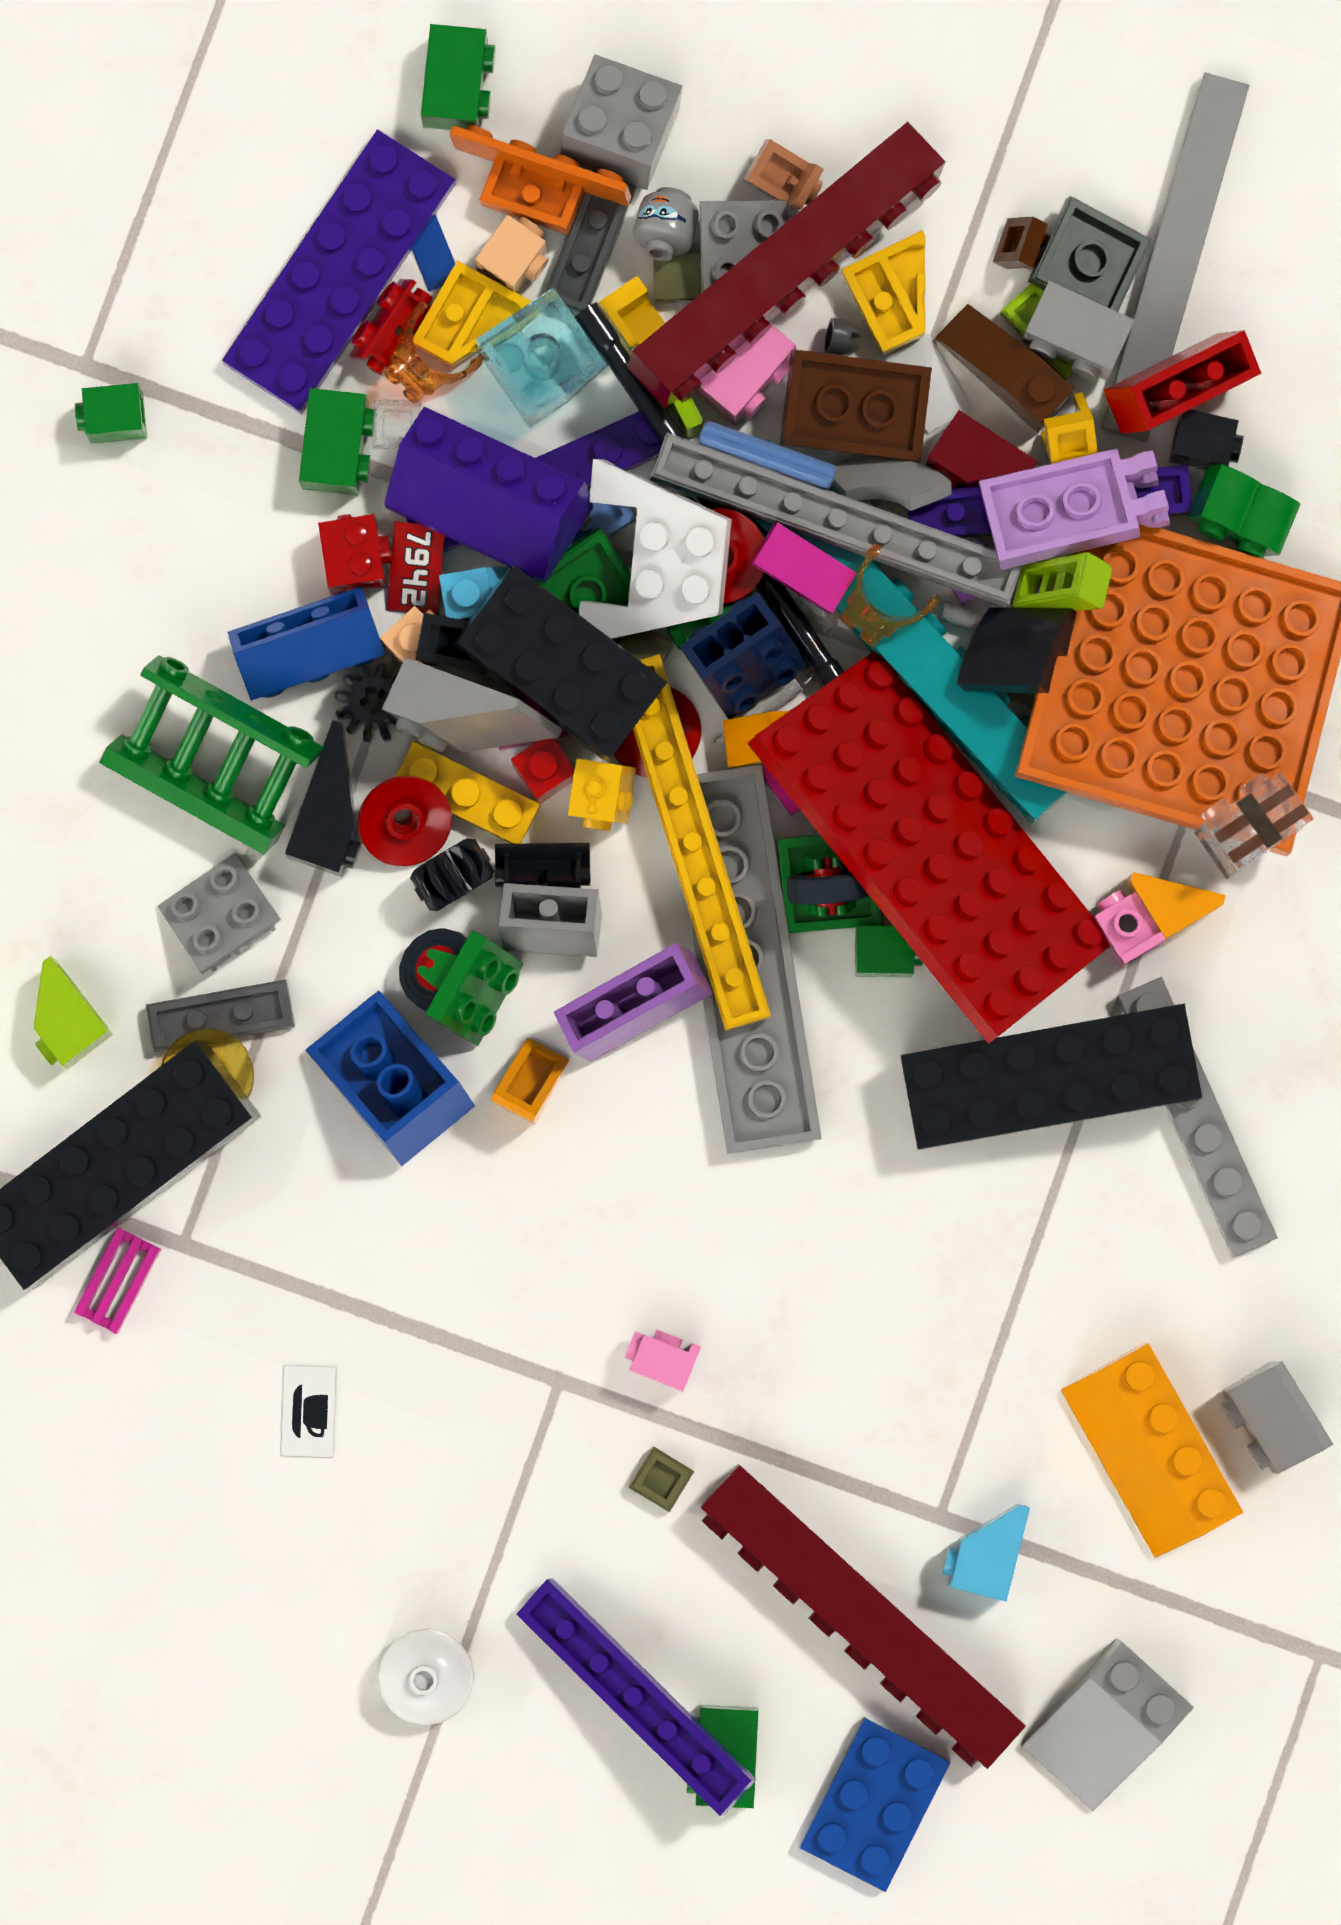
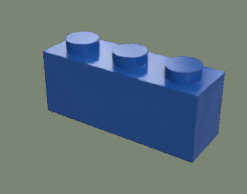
(306, 643)

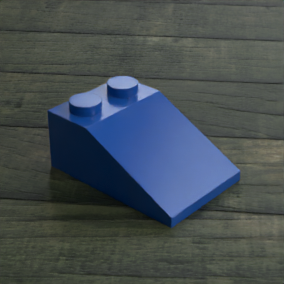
(390, 1077)

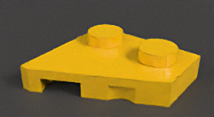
(891, 292)
(463, 312)

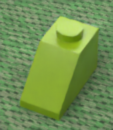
(65, 1018)

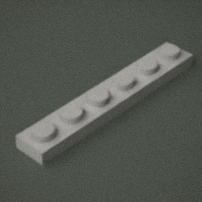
(1211, 1147)

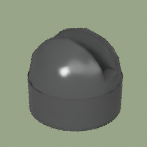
(838, 337)

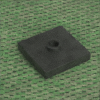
(1090, 255)

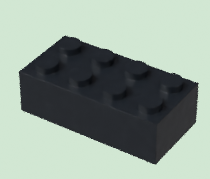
(559, 663)

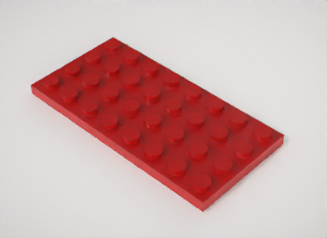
(931, 844)

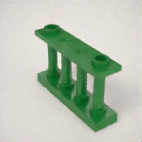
(175, 779)

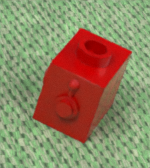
(354, 553)

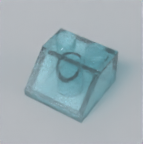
(540, 357)

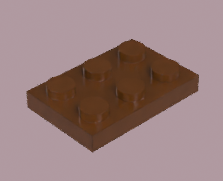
(855, 405)

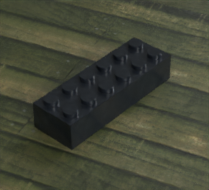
(1051, 1076)
(119, 1162)

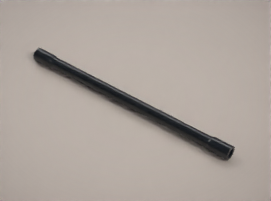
(659, 420)

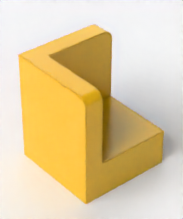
(631, 313)
(1070, 434)

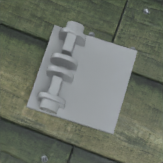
(733, 230)
(219, 913)

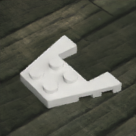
(675, 560)

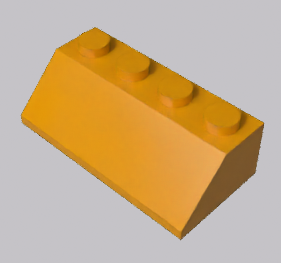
(1151, 1450)

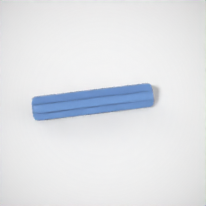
(767, 455)

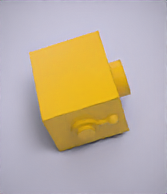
(601, 793)

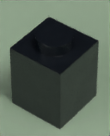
(1205, 440)

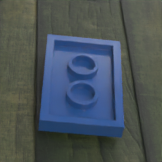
(874, 1804)

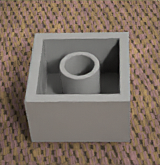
(621, 121)

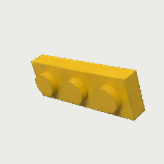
(473, 795)

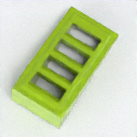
(1067, 582)

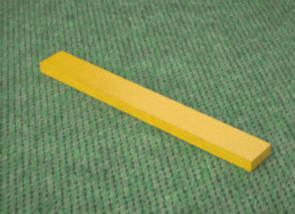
(698, 860)

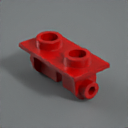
(377, 337)

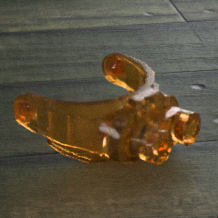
(412, 371)
(870, 619)

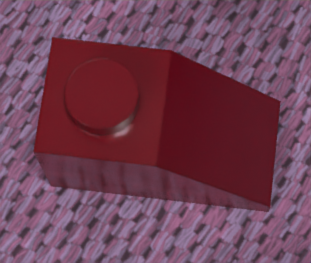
(974, 453)

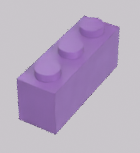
(633, 1002)

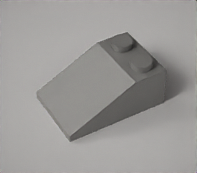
(460, 713)
(1107, 1725)

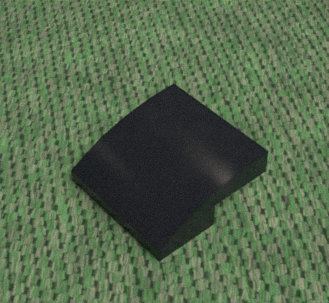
(1016, 649)

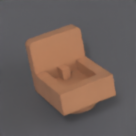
(784, 175)

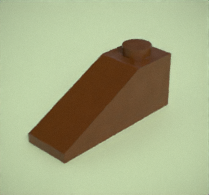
(1006, 367)

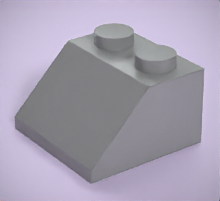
(1275, 1418)

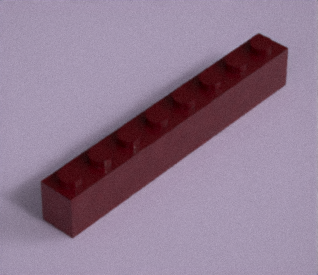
(786, 266)
(862, 1616)

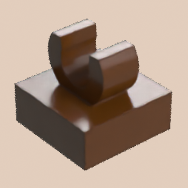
(1020, 243)

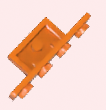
(535, 185)

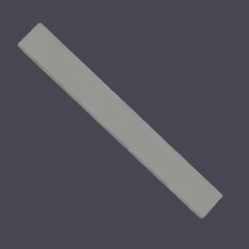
(1182, 230)
(834, 519)

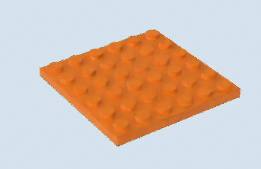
(1188, 681)

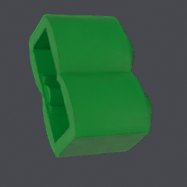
(1243, 511)

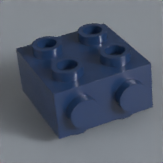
(743, 656)

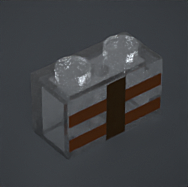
(1253, 824)

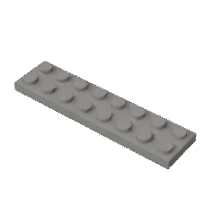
(765, 1064)

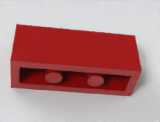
(1182, 381)

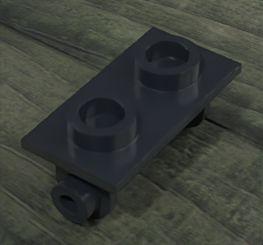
(543, 863)

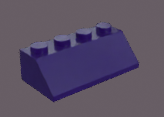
(486, 494)

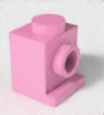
(1126, 945)
(662, 1358)

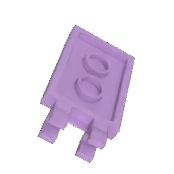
(1072, 506)

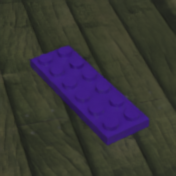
(339, 271)

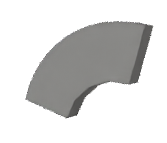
(890, 480)

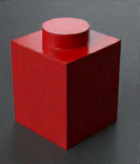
(544, 769)

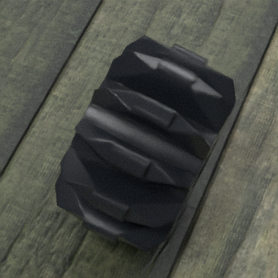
(359, 697)
(452, 874)

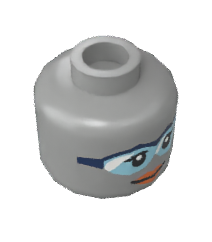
(666, 223)

